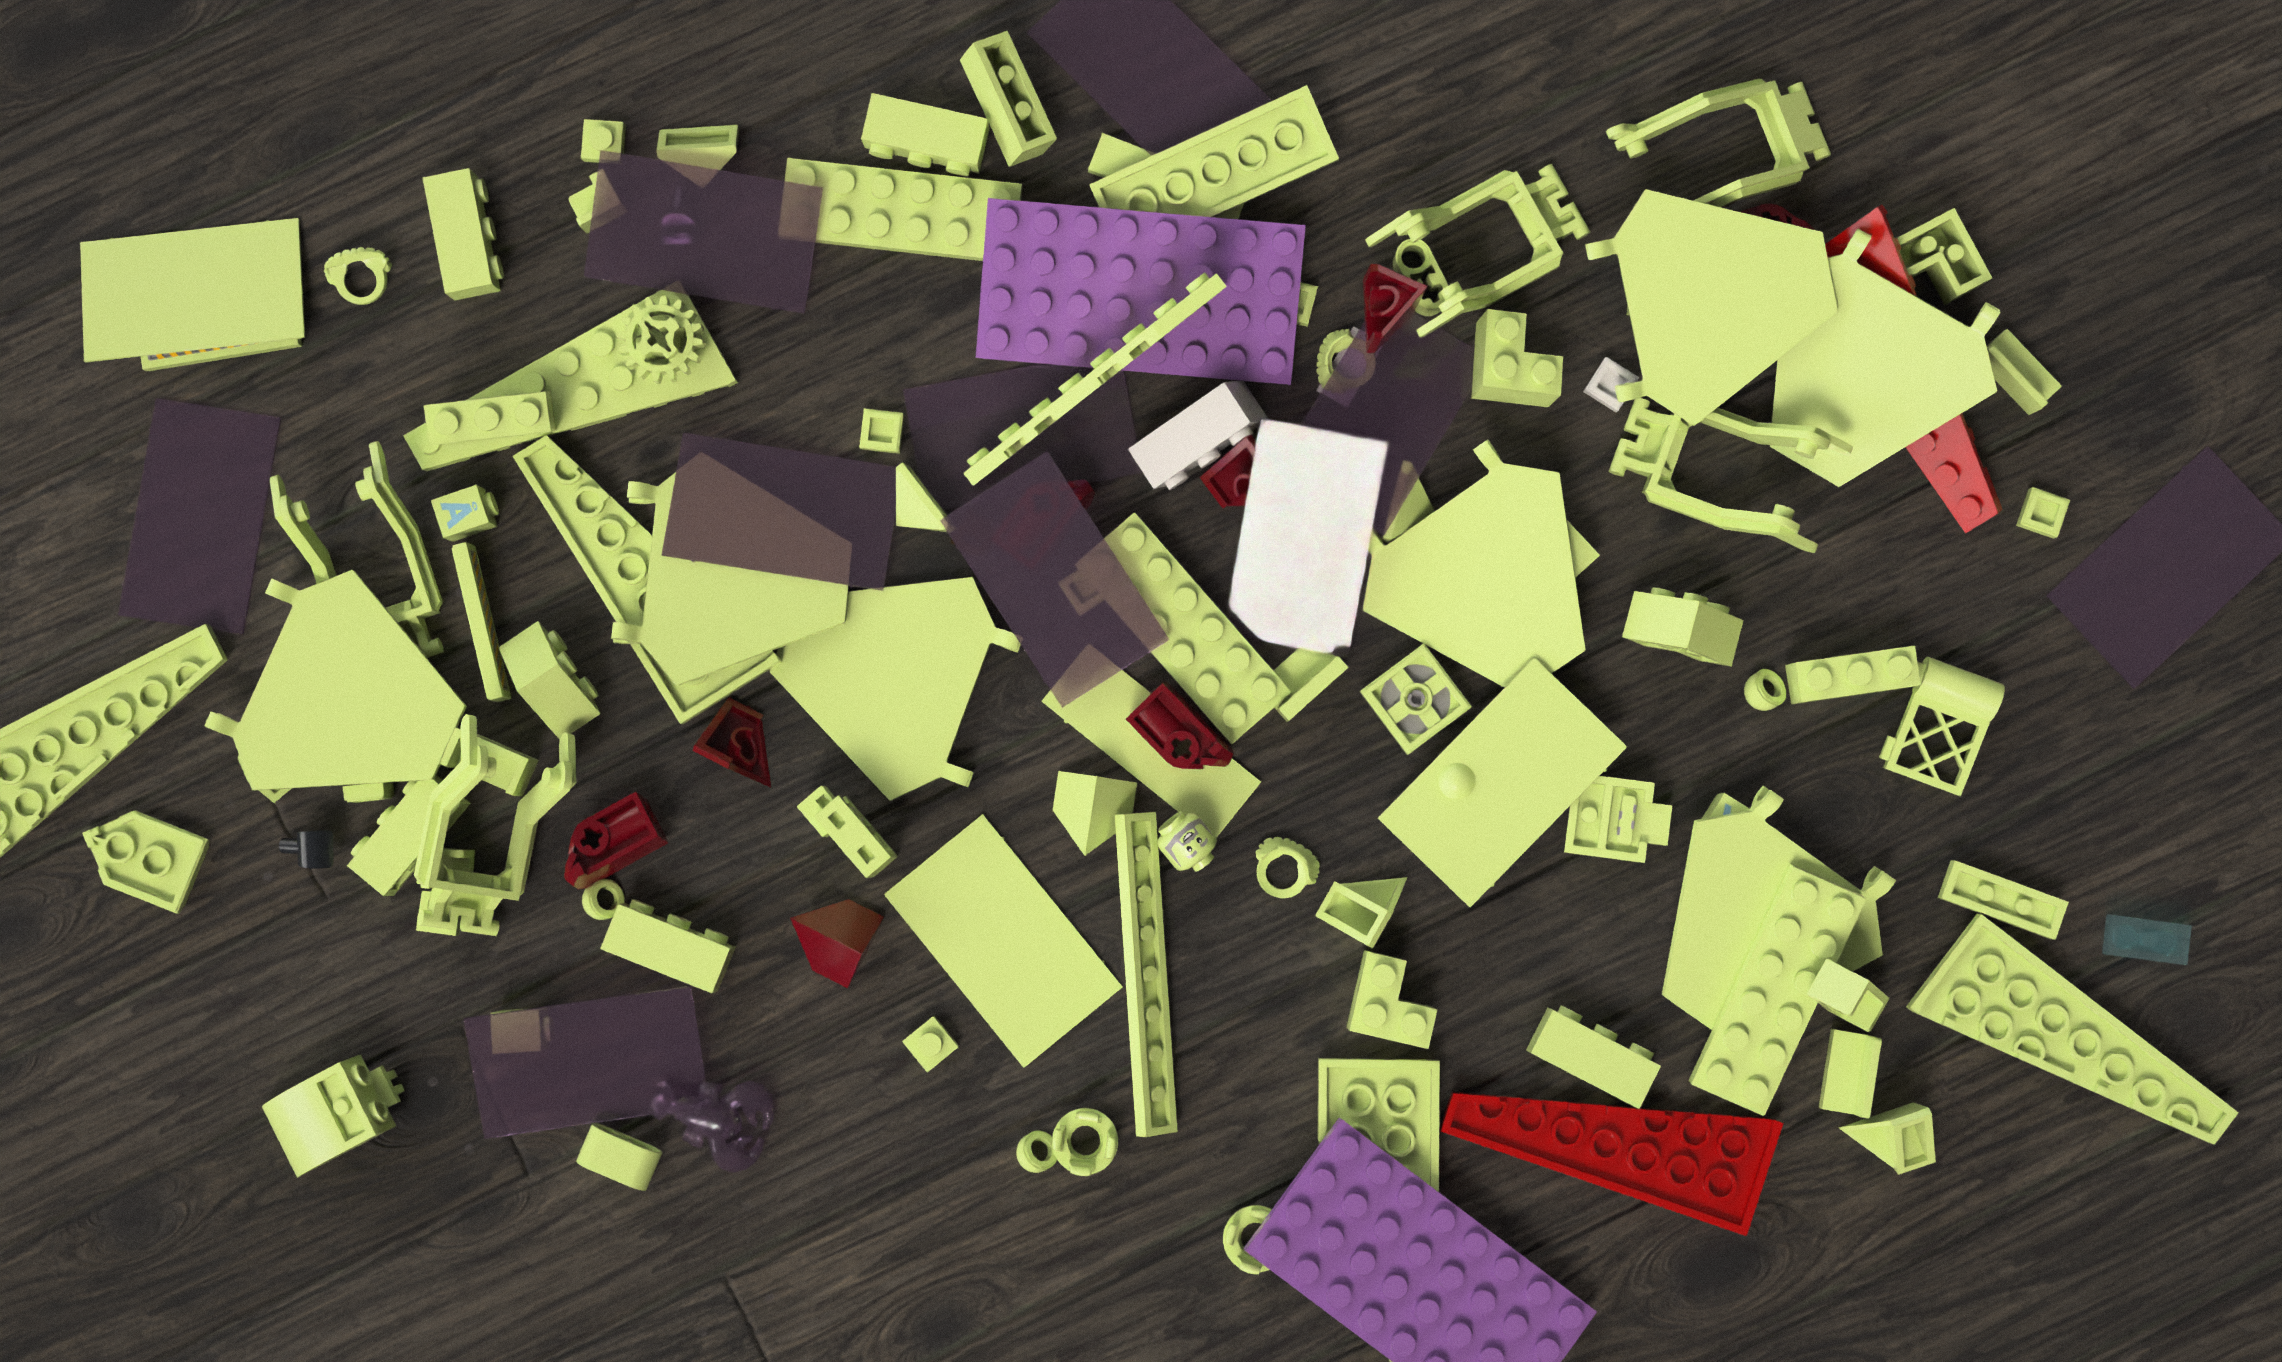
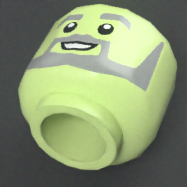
(1186, 841)

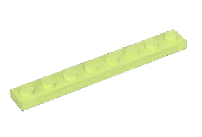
(1146, 974)

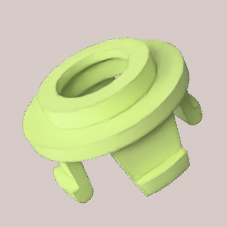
(1085, 1164)
(1232, 1237)

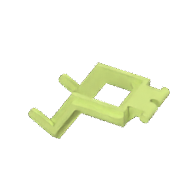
(1781, 117)
(1537, 214)
(1659, 447)
(375, 485)
(473, 893)

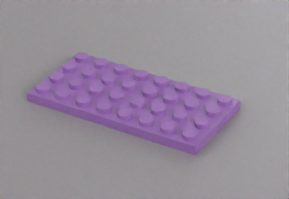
(1081, 277)
(1410, 1264)

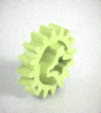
(672, 329)

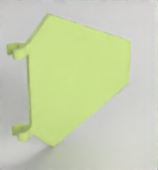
(1713, 297)
(1879, 370)
(1486, 575)
(720, 615)
(896, 678)
(342, 697)
(1725, 895)

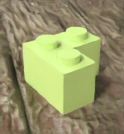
(1947, 256)
(1505, 371)
(1683, 625)
(548, 679)
(1379, 1011)

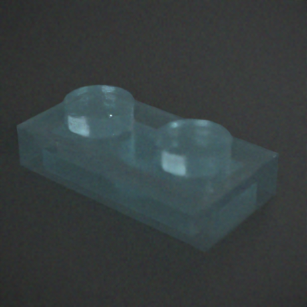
(2146, 939)

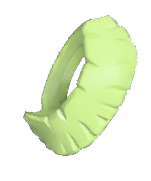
(375, 260)
(1333, 343)
(1307, 865)

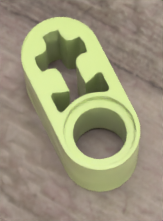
(1434, 280)
(619, 1156)

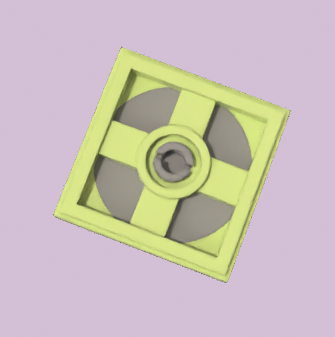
(1415, 699)

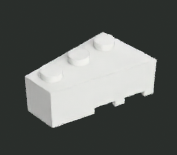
(1197, 434)

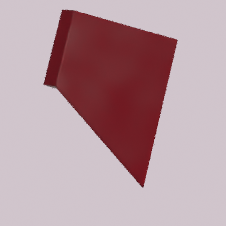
(1387, 303)
(1231, 475)
(737, 741)
(837, 938)

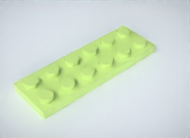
(1226, 162)
(901, 208)
(1203, 646)
(1770, 996)

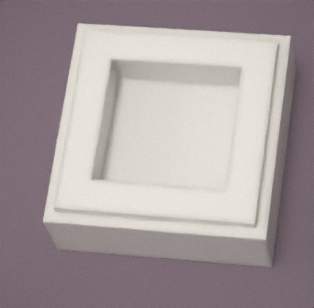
(1603, 383)

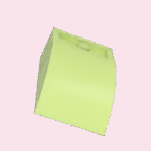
(333, 1112)

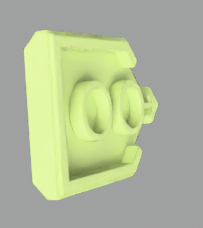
(148, 858)

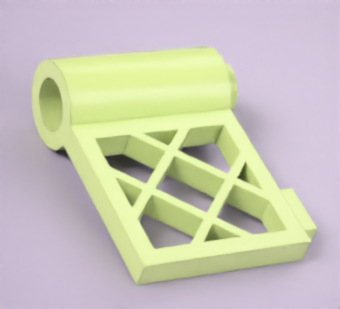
(1953, 693)

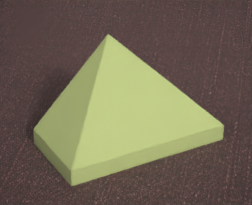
(698, 146)
(915, 503)
(1411, 513)

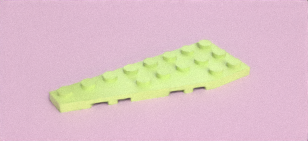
(1105, 367)
(1388, 1104)

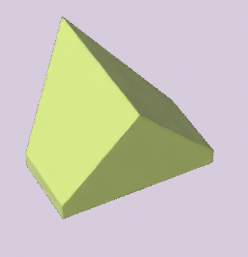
(1089, 806)
(1361, 907)
(1898, 1136)

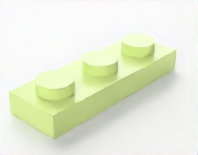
(2003, 899)

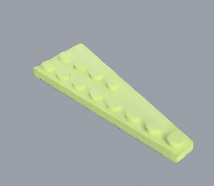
(589, 385)
(616, 560)
(75, 737)
(2026, 1009)

